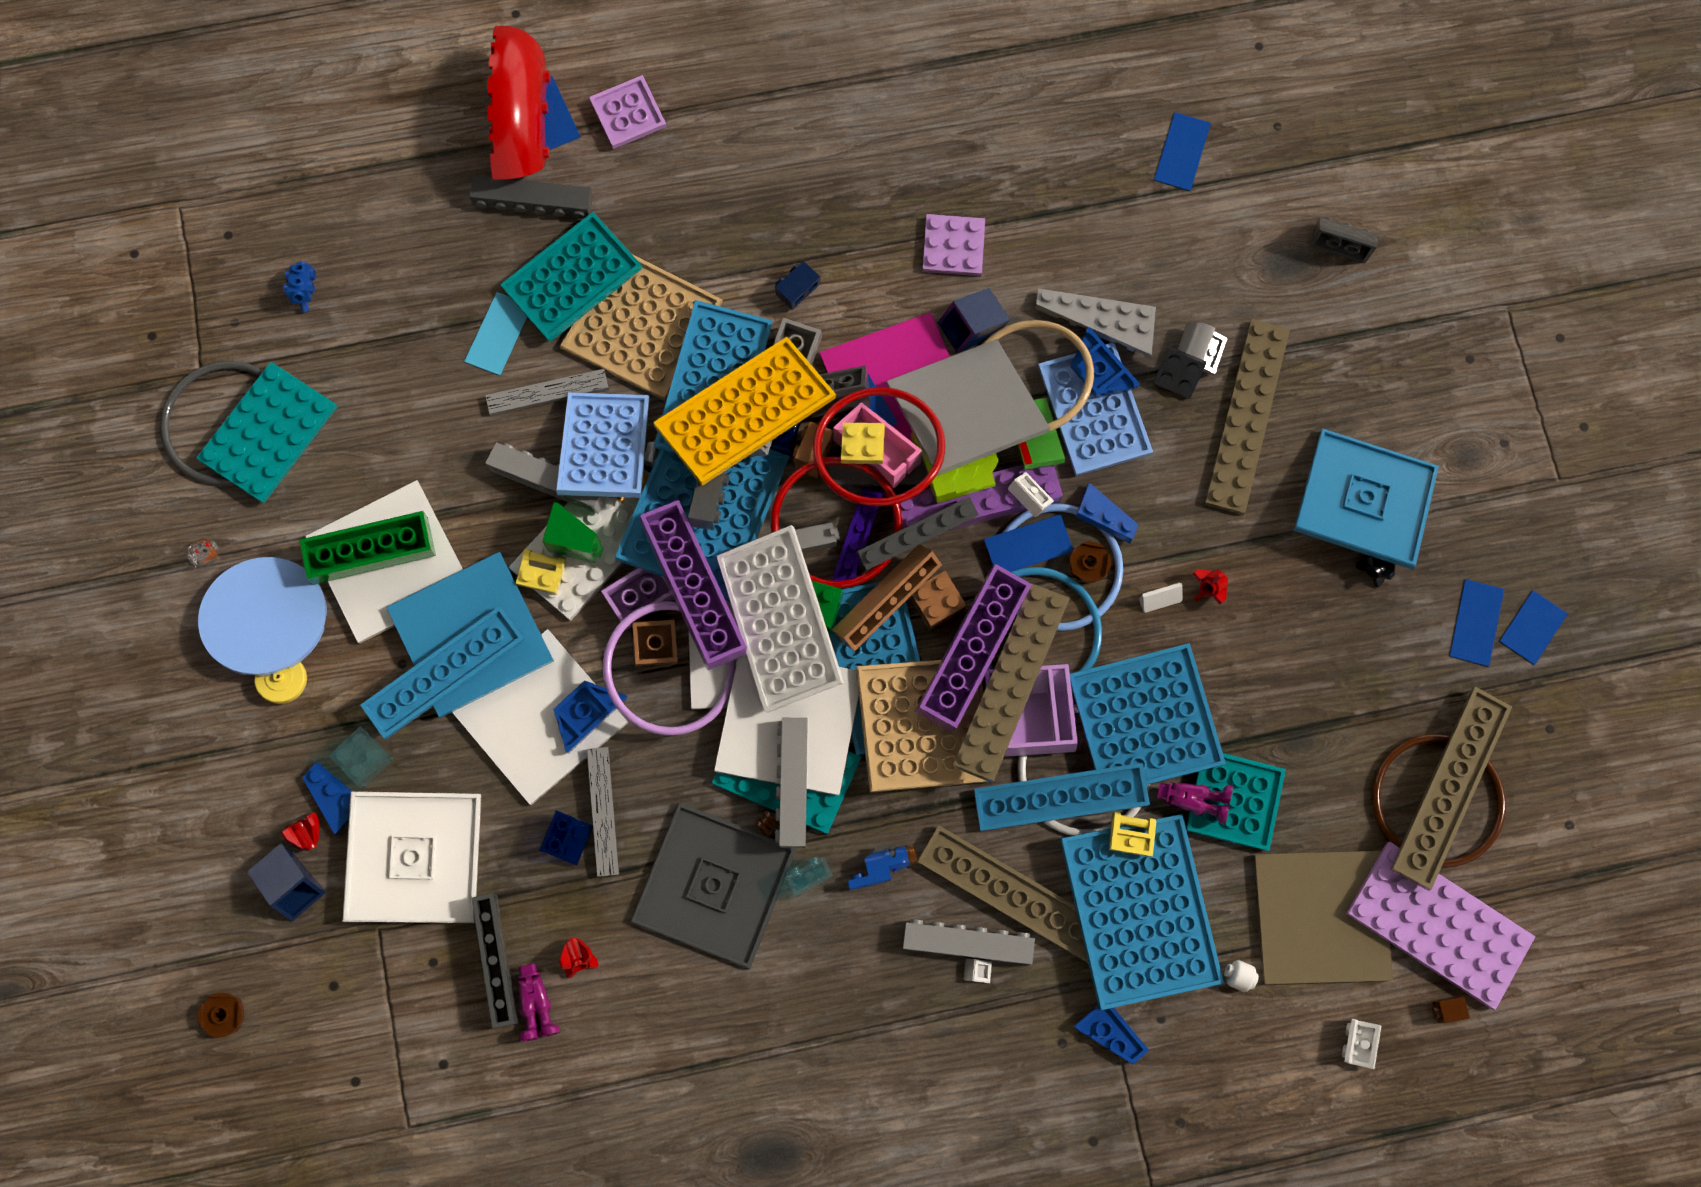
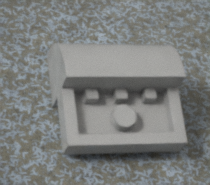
(1204, 343)

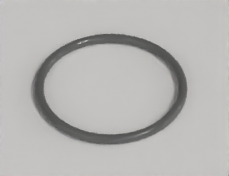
(164, 423)

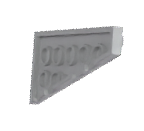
(1109, 319)

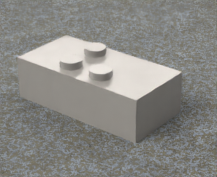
(802, 336)

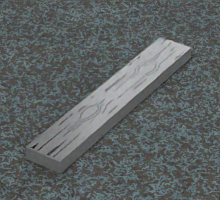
(546, 392)
(602, 811)

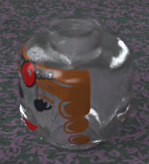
(203, 553)

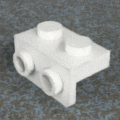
(1361, 1044)

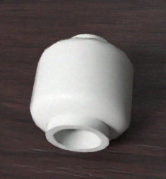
(1241, 976)

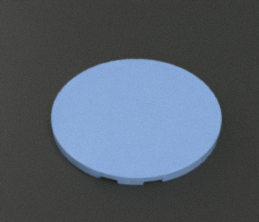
(262, 616)

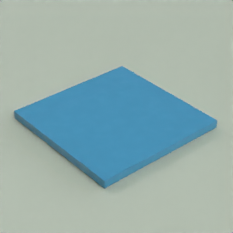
(1366, 498)
(454, 604)

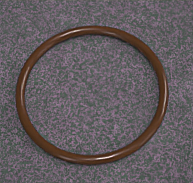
(1376, 802)

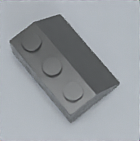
(1343, 239)
(844, 383)

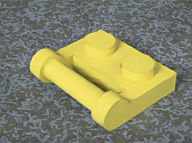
(540, 578)
(1132, 841)

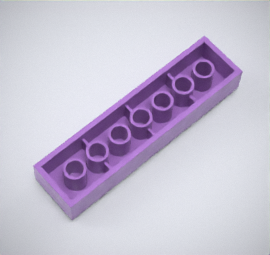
(990, 502)
(693, 585)
(973, 648)

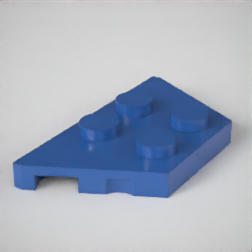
(1109, 372)
(583, 712)

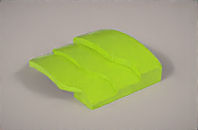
(962, 480)

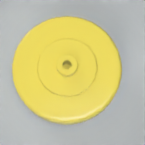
(283, 685)

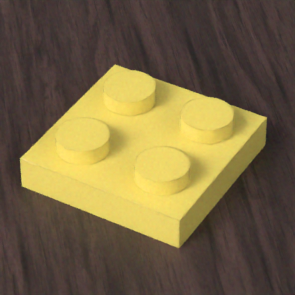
(862, 443)

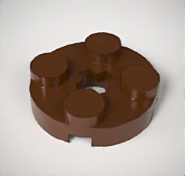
(1080, 569)
(212, 1024)

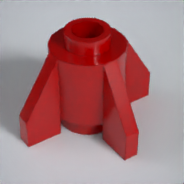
(1213, 582)
(303, 833)
(576, 957)

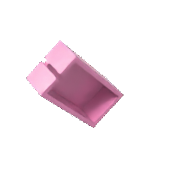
(900, 453)

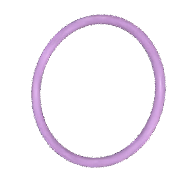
(607, 673)

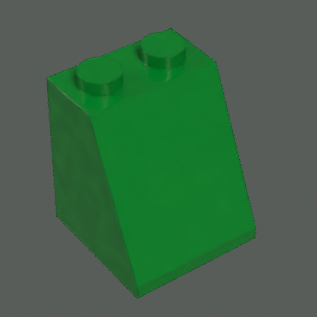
(570, 536)

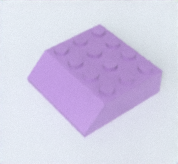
(1048, 716)

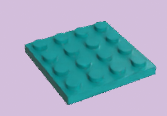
(1252, 802)

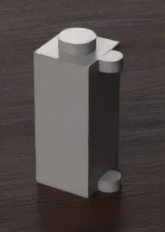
(817, 537)

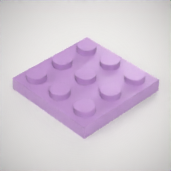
(627, 112)
(953, 245)

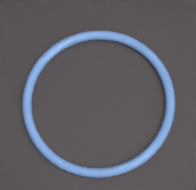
(1117, 558)

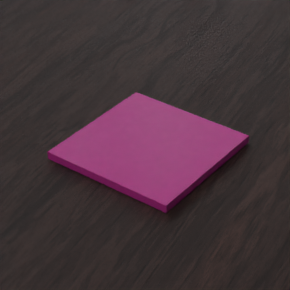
(890, 355)

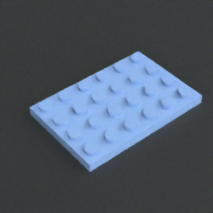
(1106, 427)
(603, 445)

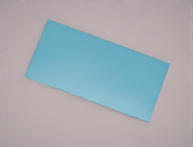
(497, 335)

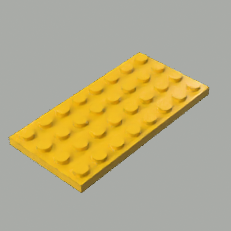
(744, 410)

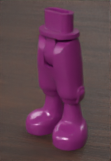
(1192, 798)
(533, 999)

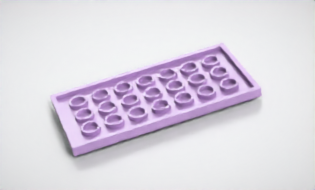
(1442, 929)

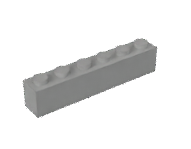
(536, 474)
(793, 783)
(968, 943)

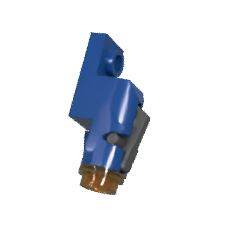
(881, 863)

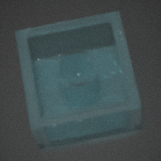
(361, 757)

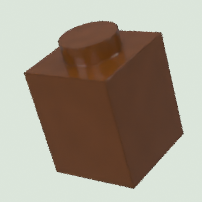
(1450, 1010)

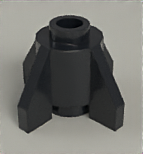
(1377, 569)

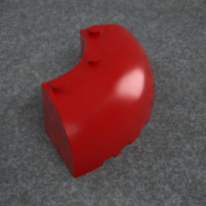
(517, 104)

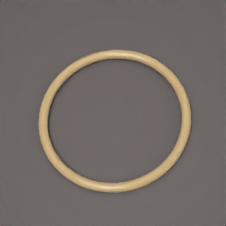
(1078, 343)

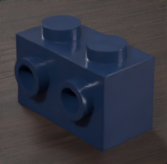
(797, 285)

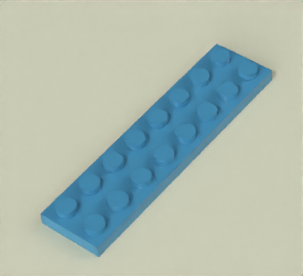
(442, 672)
(1061, 797)

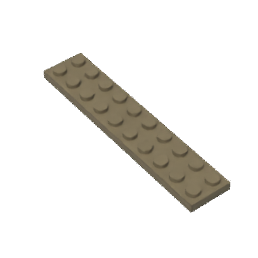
(1247, 417)
(1011, 683)
(1451, 788)
(1004, 890)

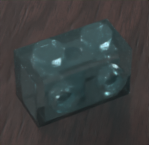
(808, 877)

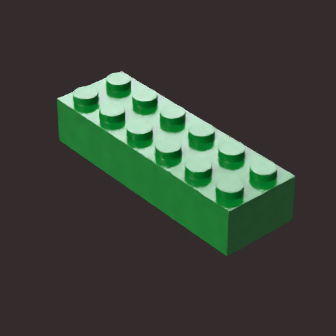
(367, 547)

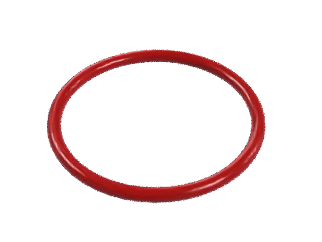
(878, 502)
(774, 520)

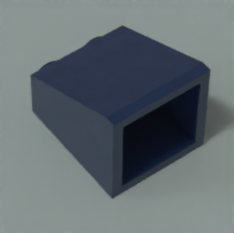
(972, 320)
(285, 882)

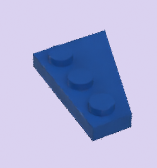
(1105, 515)
(330, 796)
(1113, 1033)

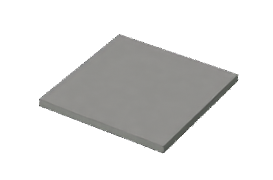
(977, 403)

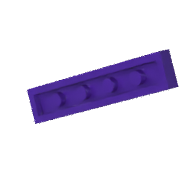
(856, 538)

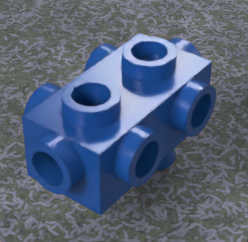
(300, 284)

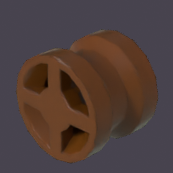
(767, 823)

